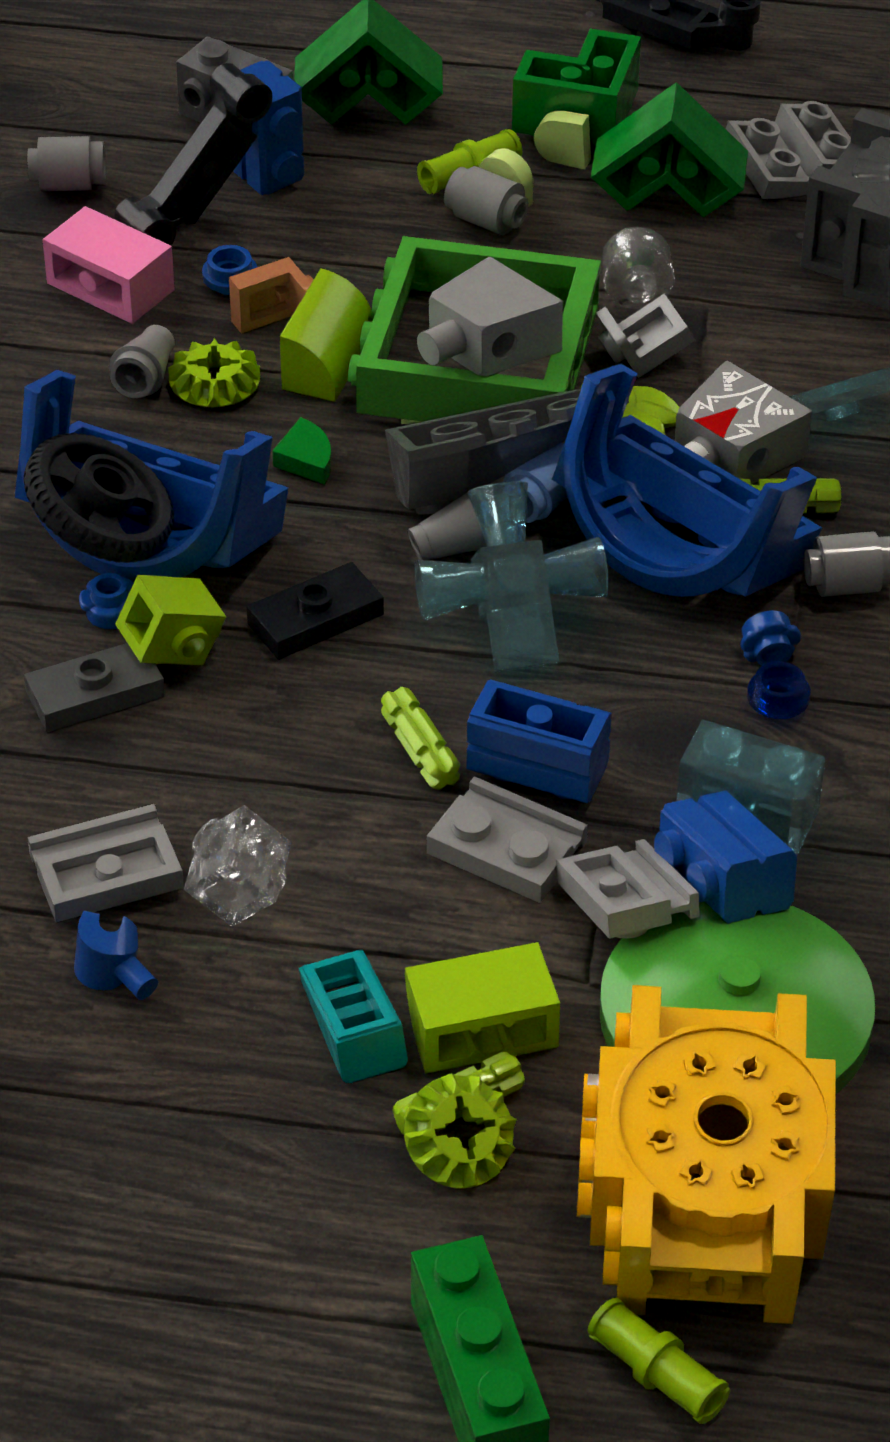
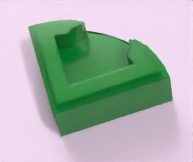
(304, 452)

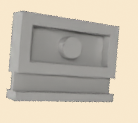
(506, 839)
(105, 862)
(627, 889)

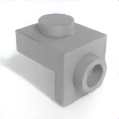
(646, 335)

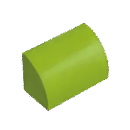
(323, 337)
(482, 1007)

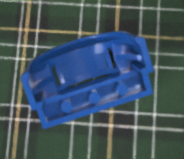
(217, 508)
(747, 532)

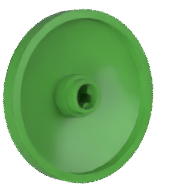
(744, 969)

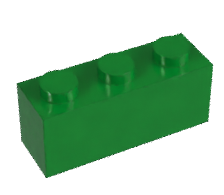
(475, 1345)

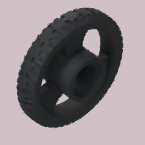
(97, 497)

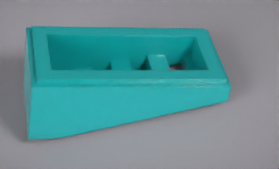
(357, 1019)

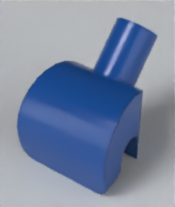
(110, 958)

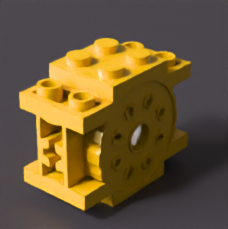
(721, 1102)

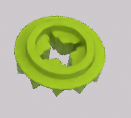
(235, 381)
(444, 1157)

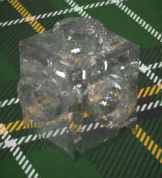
(237, 865)

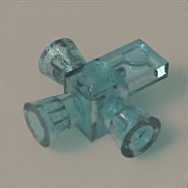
(512, 580)

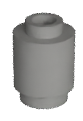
(67, 163)
(486, 199)
(848, 563)

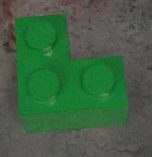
(372, 56)
(594, 84)
(674, 145)

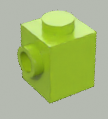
(170, 620)

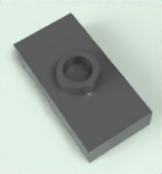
(92, 687)

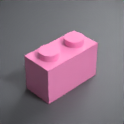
(108, 264)

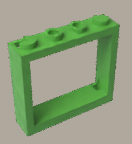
(437, 392)

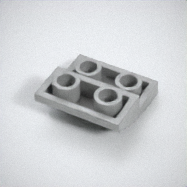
(790, 148)

